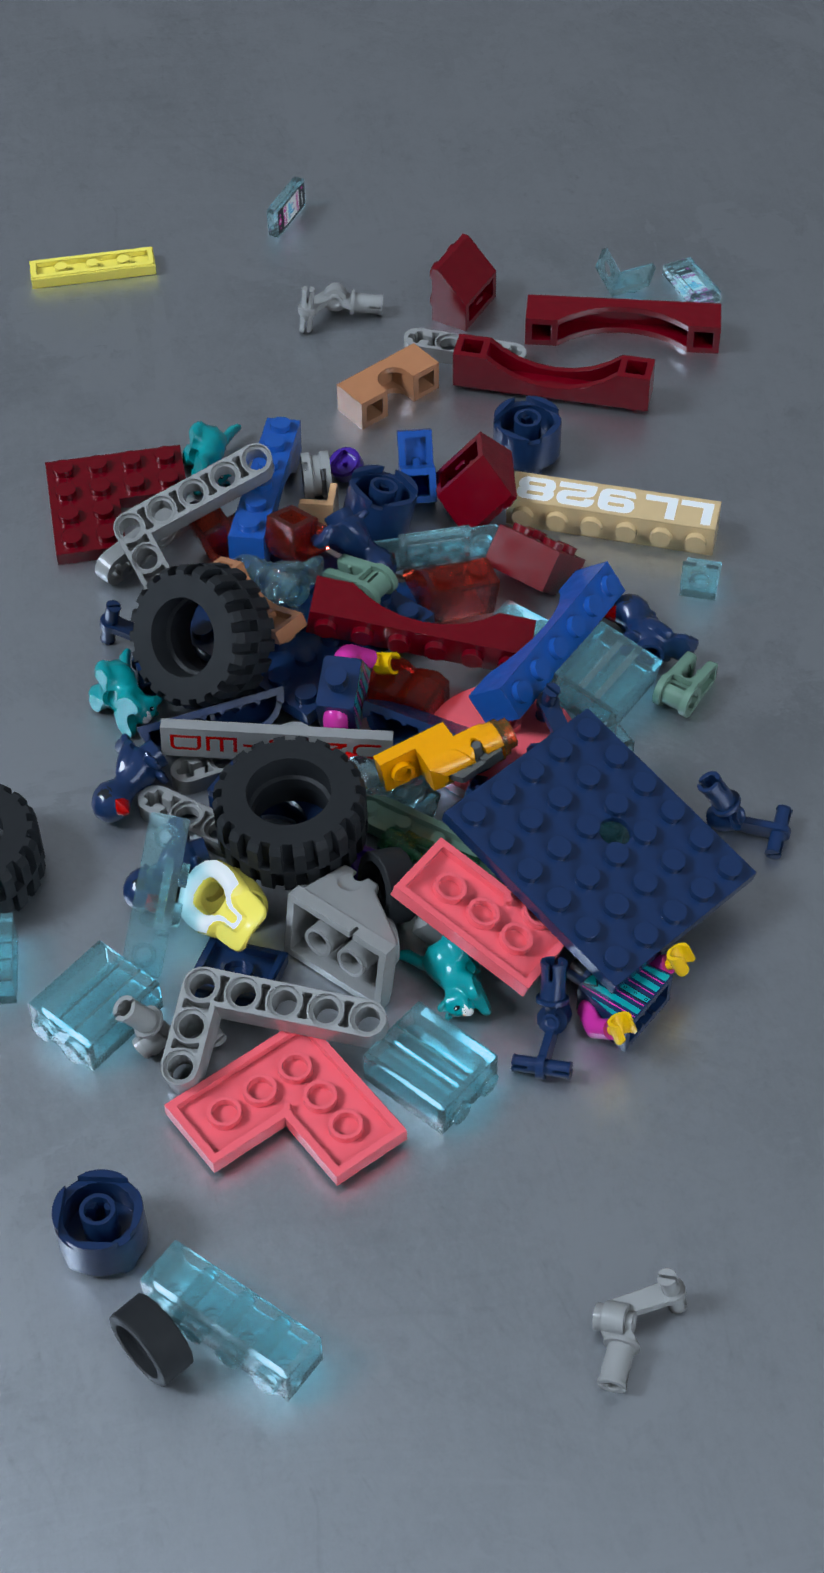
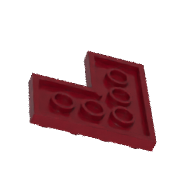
(92, 490)

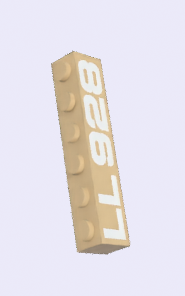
(615, 513)

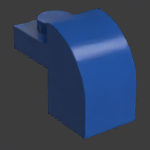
(416, 461)

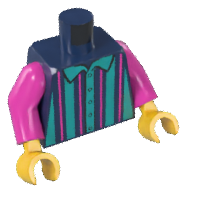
(346, 683)
(632, 1006)

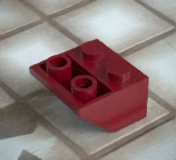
(461, 284)
(477, 482)
(533, 557)

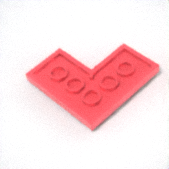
(477, 915)
(291, 1085)

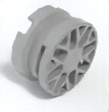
(312, 476)

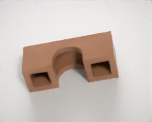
(406, 372)

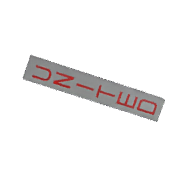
(229, 739)

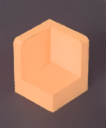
(322, 508)

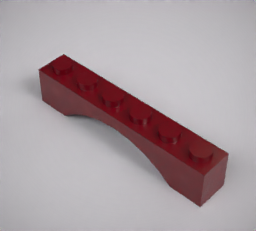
(686, 325)
(489, 366)
(348, 614)

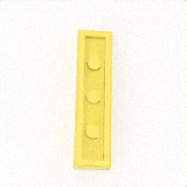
(92, 267)

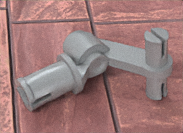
(335, 299)
(150, 1027)
(619, 1319)

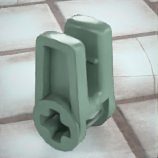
(370, 577)
(680, 689)

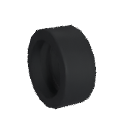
(386, 869)
(151, 1339)

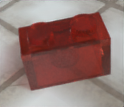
(455, 588)

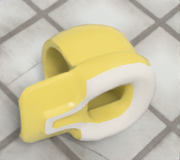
(223, 903)

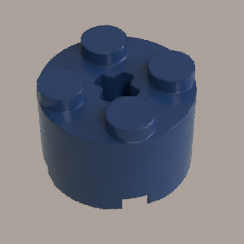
(529, 431)
(386, 496)
(100, 1223)

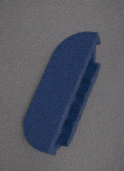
(255, 708)
(403, 720)

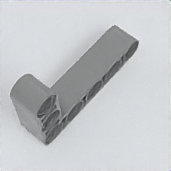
(184, 512)
(261, 1013)

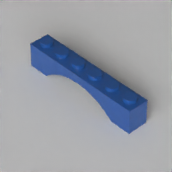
(249, 524)
(518, 681)

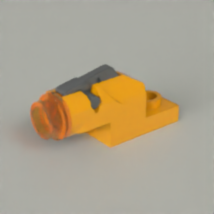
(446, 757)

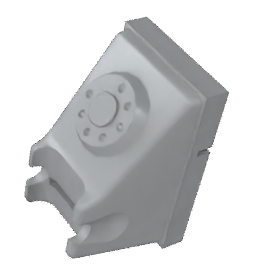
(344, 934)

